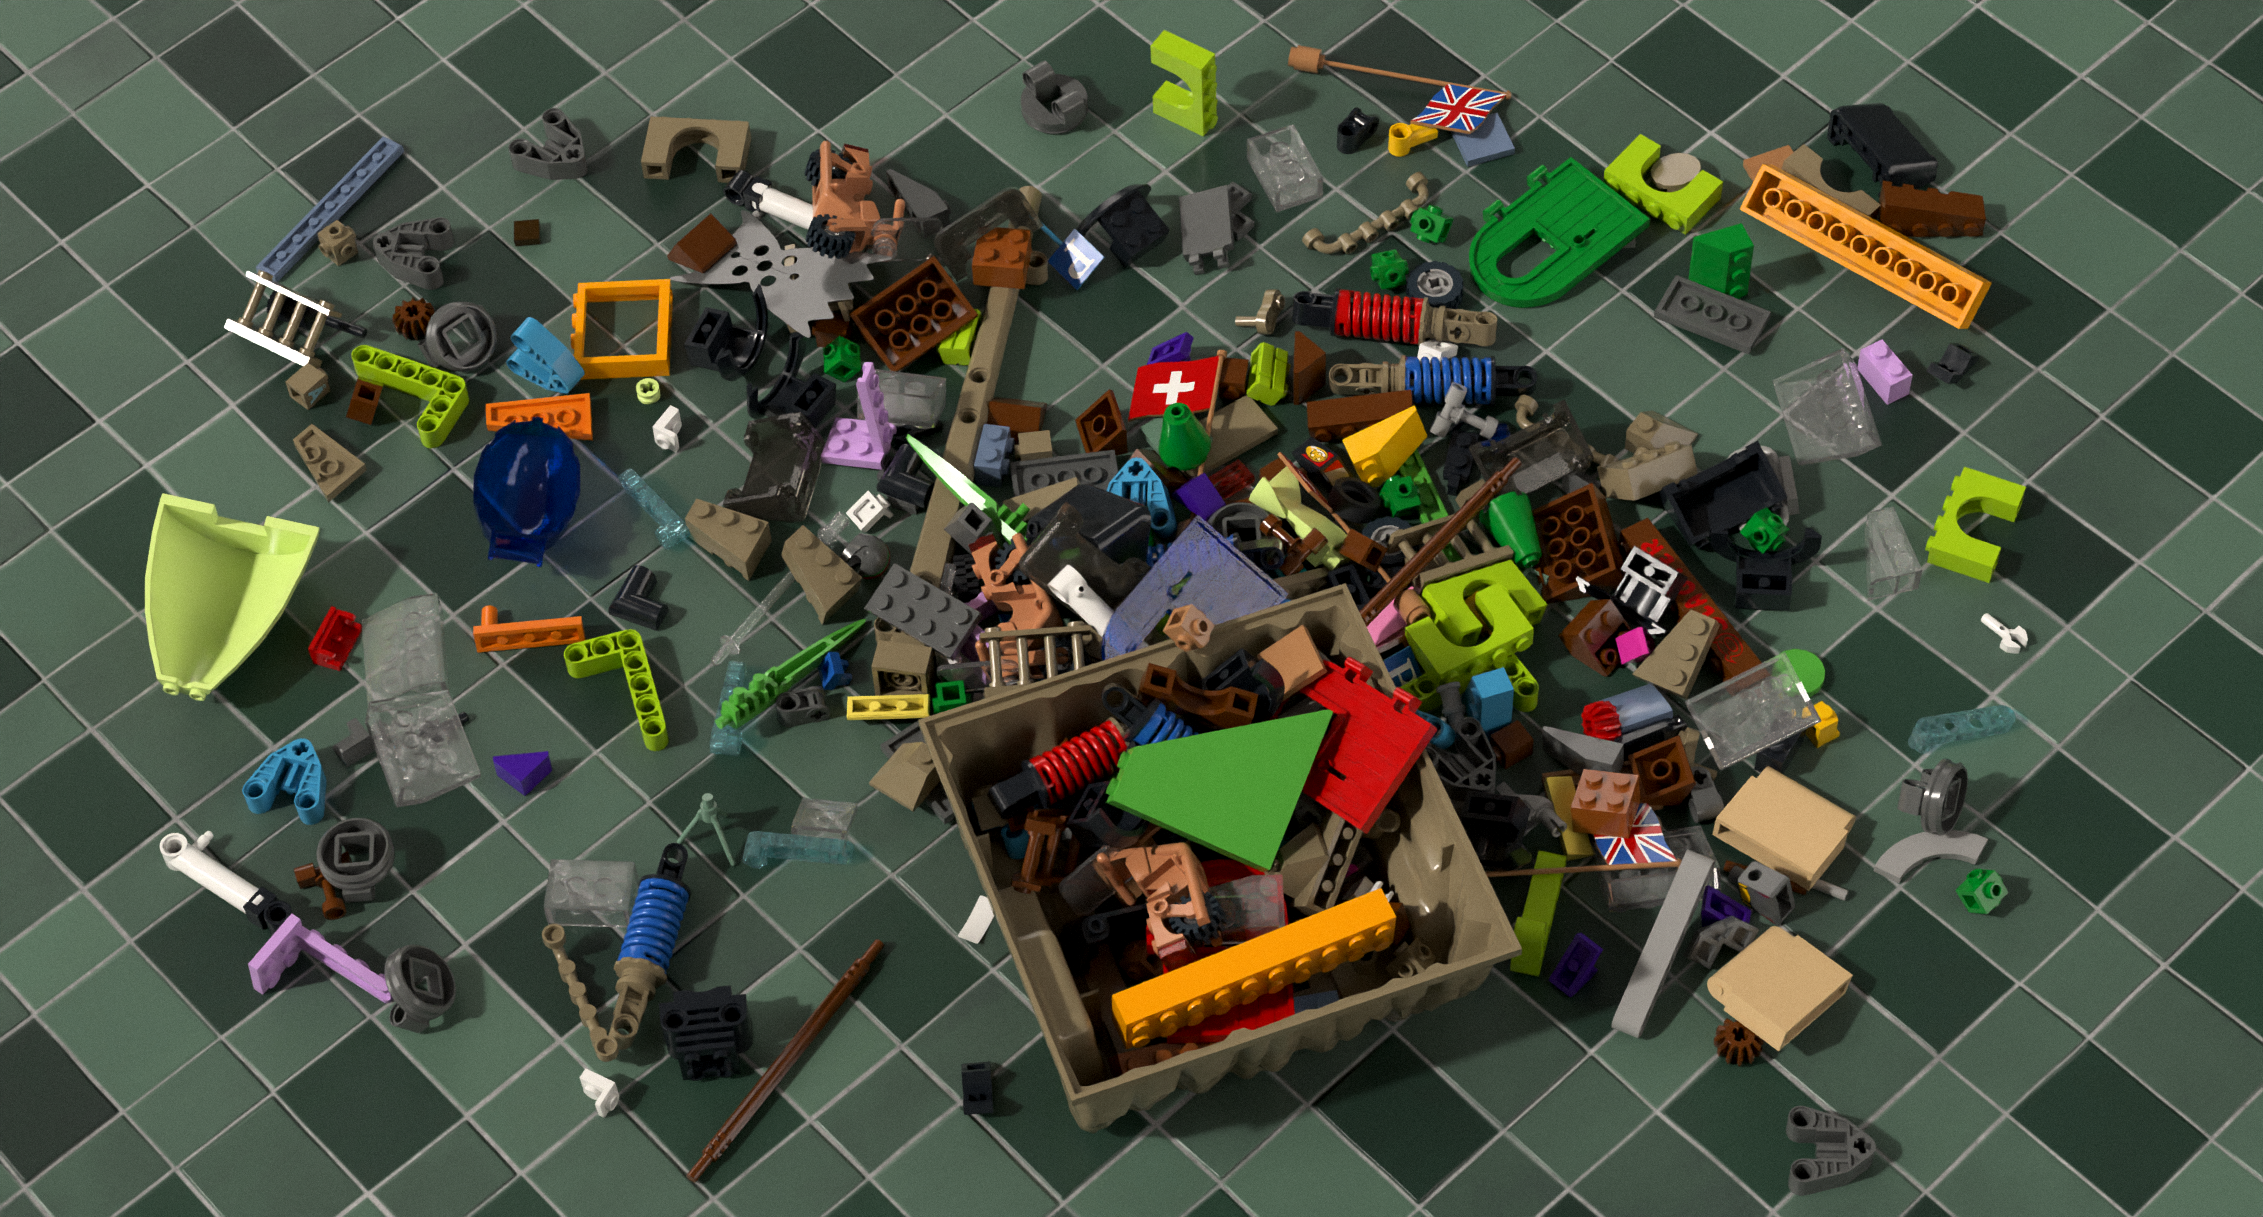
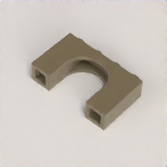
(669, 135)

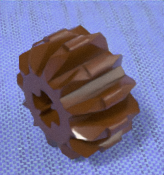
(413, 318)
(1728, 1042)

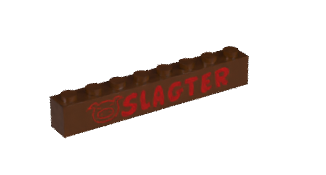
(1729, 652)

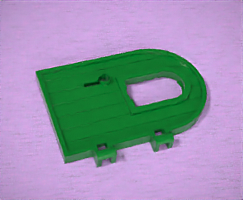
(1563, 216)

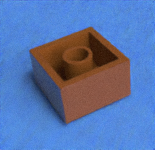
(1002, 258)
(1605, 803)

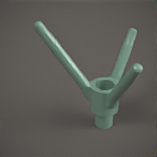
(709, 813)

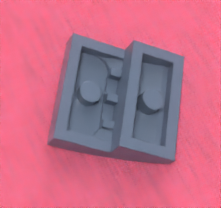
(1640, 707)

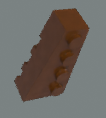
(1930, 212)

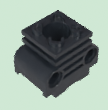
(707, 1031)

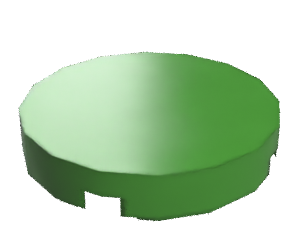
(1808, 669)

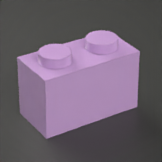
(1884, 371)

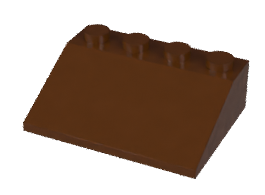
(913, 315)
(1577, 541)

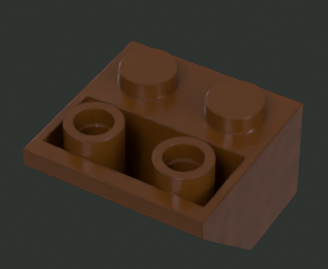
(1593, 634)

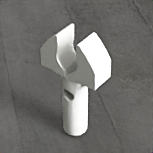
(2007, 634)

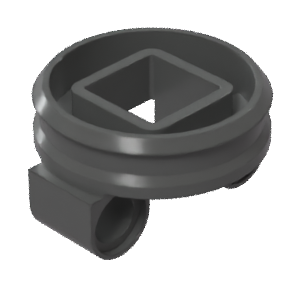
(1043, 85)
(440, 350)
(1240, 516)
(1936, 796)
(357, 837)
(415, 1006)

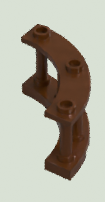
(1052, 823)

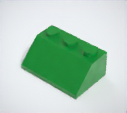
(1723, 260)

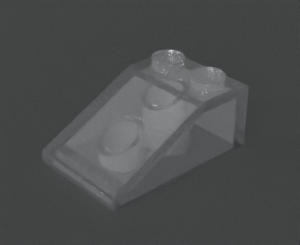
(1251, 907)

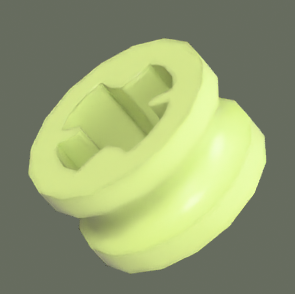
(645, 385)

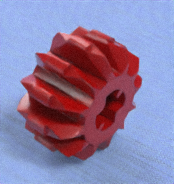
(1601, 721)

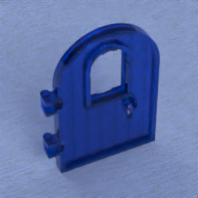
(1221, 586)

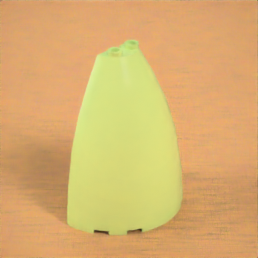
(216, 590)

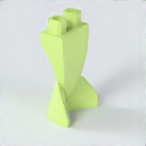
(1283, 499)

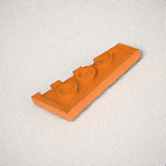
(568, 412)

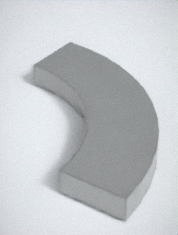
(1923, 846)

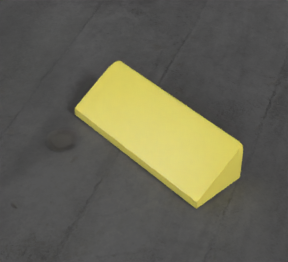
(888, 707)
(1561, 793)

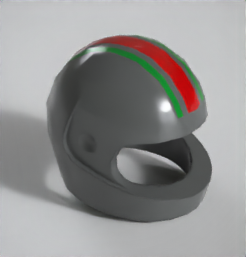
(870, 553)

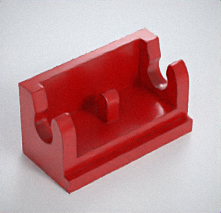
(334, 639)

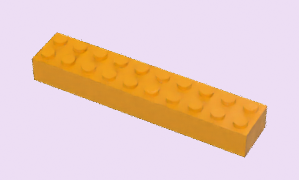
(1865, 246)
(1253, 969)

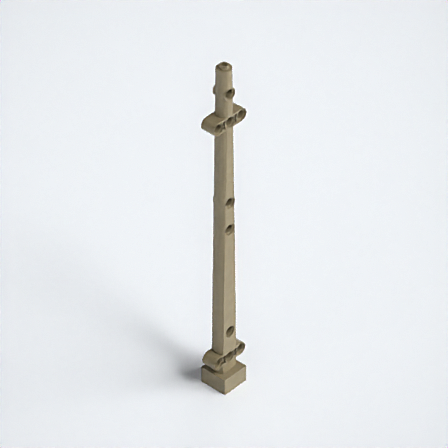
(900, 661)

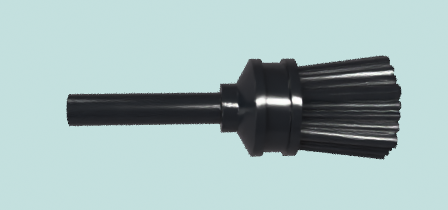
(310, 315)

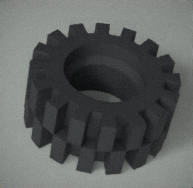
(966, 580)

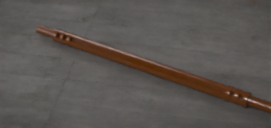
(1438, 542)
(785, 1061)

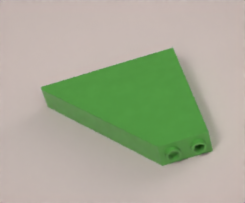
(1224, 785)

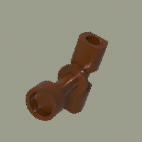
(1298, 548)
(310, 875)

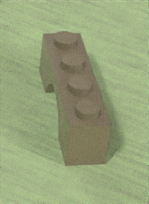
(1806, 166)

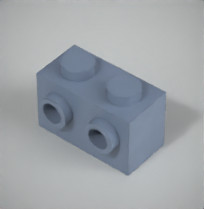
(993, 455)

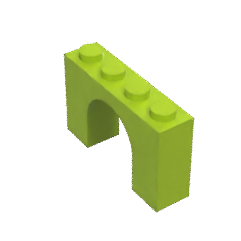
(1198, 70)
(1678, 208)
(1972, 493)
(1457, 620)
(1451, 663)

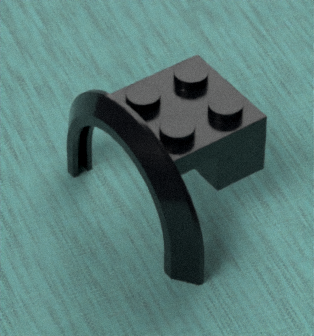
(1129, 223)
(726, 347)
(791, 394)
(1765, 578)
(1644, 591)
(1248, 674)
(1102, 824)
(1497, 829)

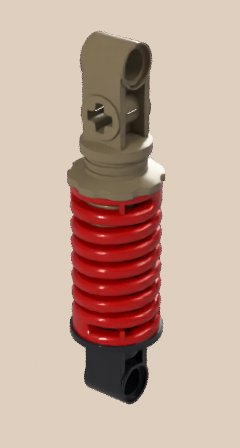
(1411, 320)
(1062, 770)

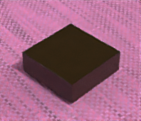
(527, 232)

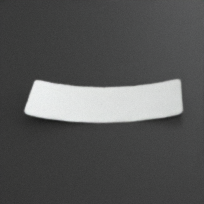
(978, 921)

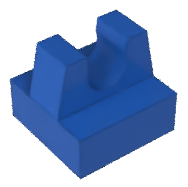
(832, 671)

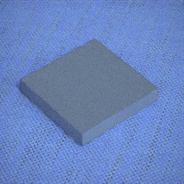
(1485, 143)

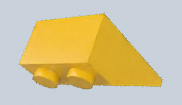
(1385, 446)

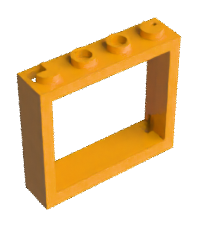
(626, 365)

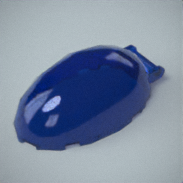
(526, 490)

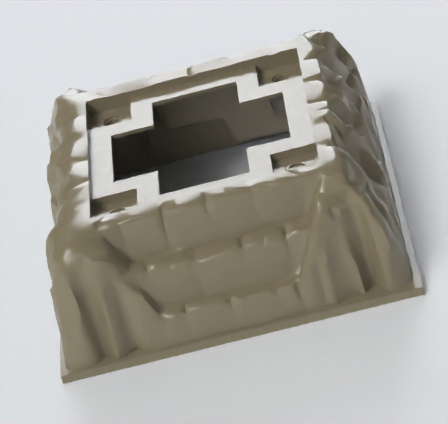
(1422, 862)

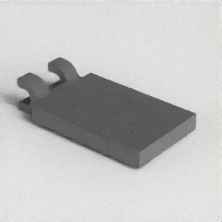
(1207, 227)

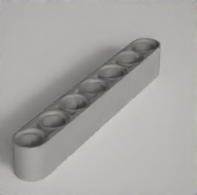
(1663, 944)

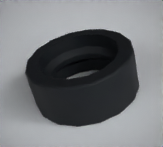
(1354, 500)

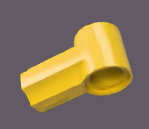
(1405, 136)

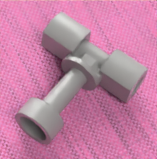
(1454, 411)

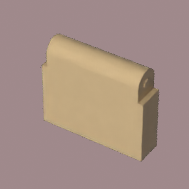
(1785, 826)
(1778, 986)

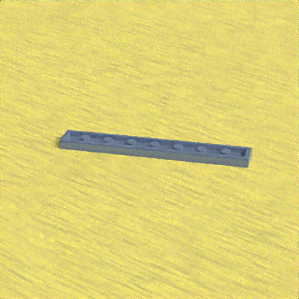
(330, 208)

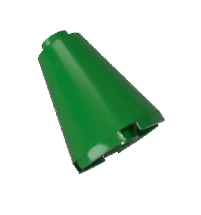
(1182, 438)
(1513, 524)

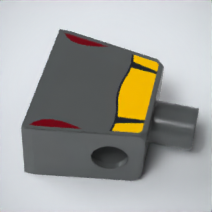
(1764, 891)

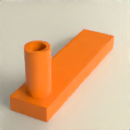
(525, 634)

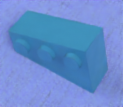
(1490, 700)

